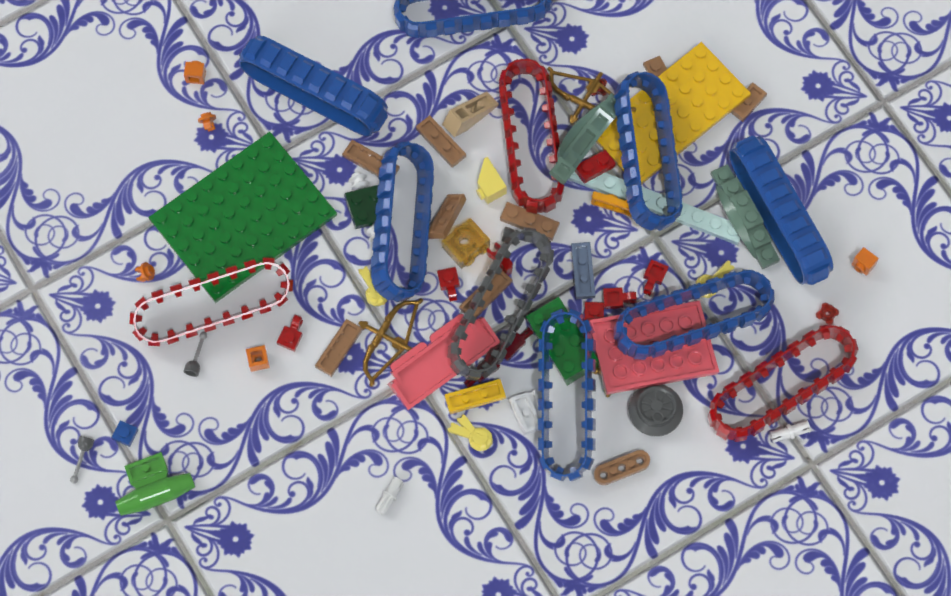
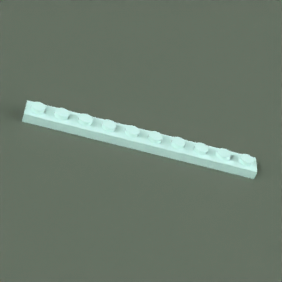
(657, 204)

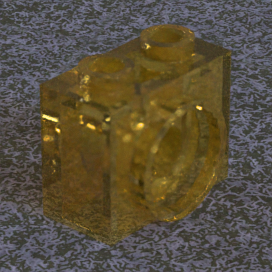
(465, 254)

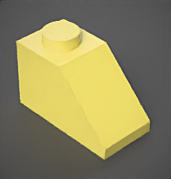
(490, 183)

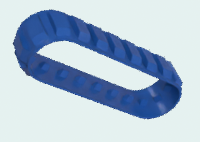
(467, 23)
(313, 85)
(657, 91)
(425, 180)
(781, 210)
(695, 291)
(544, 386)

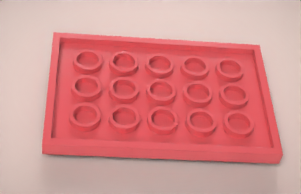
(625, 373)

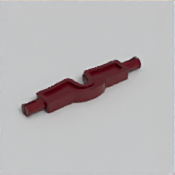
(517, 344)

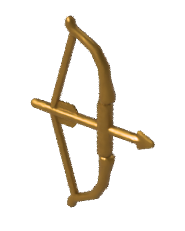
(592, 87)
(398, 343)

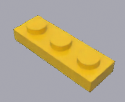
(475, 396)

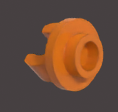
(207, 120)
(147, 272)

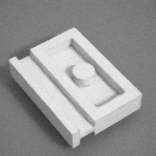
(526, 411)

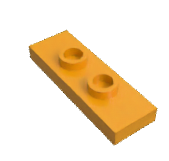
(610, 202)

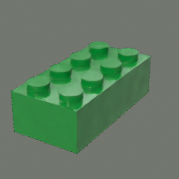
(567, 342)

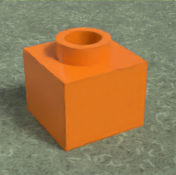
(195, 72)
(864, 261)
(257, 353)

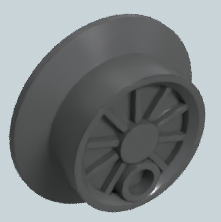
(656, 410)

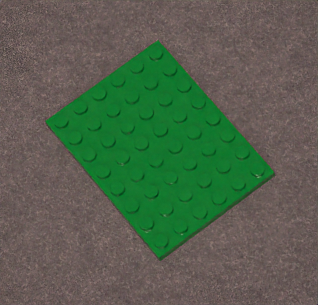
(243, 212)

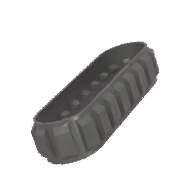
(546, 256)

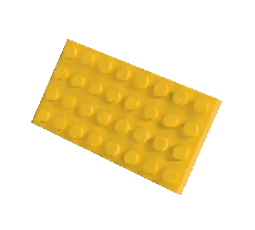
(699, 97)

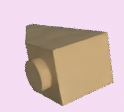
(469, 113)

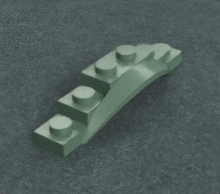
(582, 138)
(744, 216)

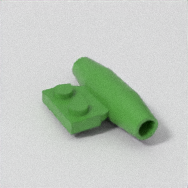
(152, 485)

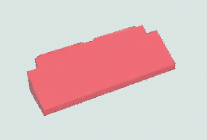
(427, 366)

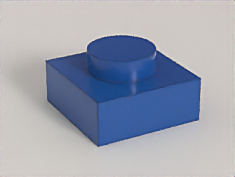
(124, 433)

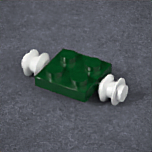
(362, 203)

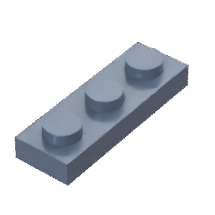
(583, 270)

